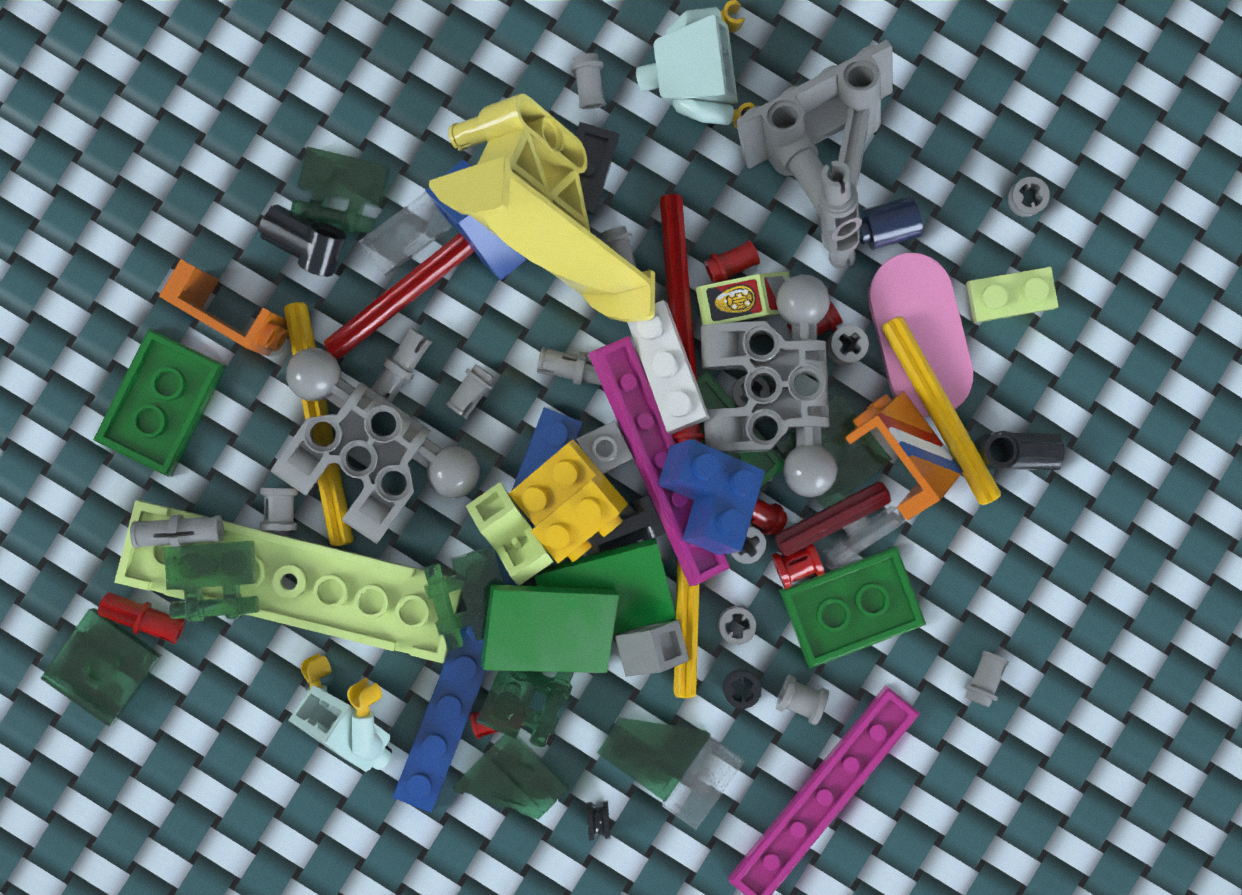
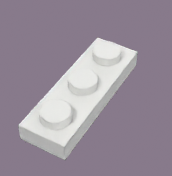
(668, 370)

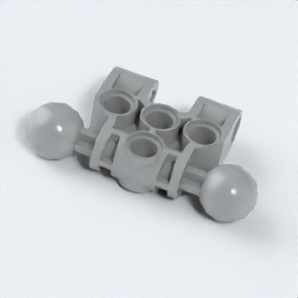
(726, 346)
(317, 376)

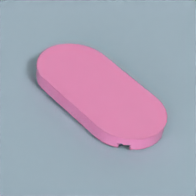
(924, 296)

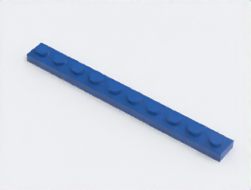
(462, 670)

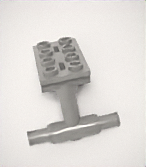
(806, 114)

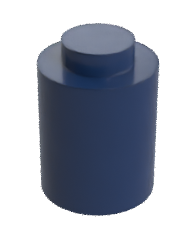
(890, 223)

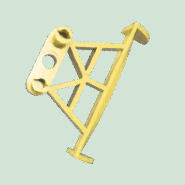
(535, 203)

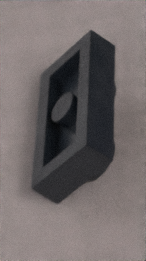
(600, 150)

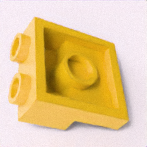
(569, 503)

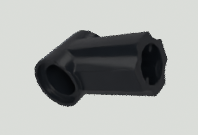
(313, 243)
(1023, 450)
(638, 523)

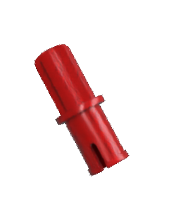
(141, 617)

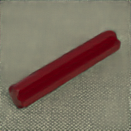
(832, 518)

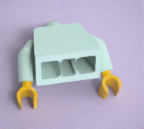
(697, 66)
(337, 724)

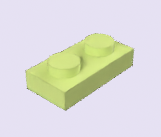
(1012, 295)

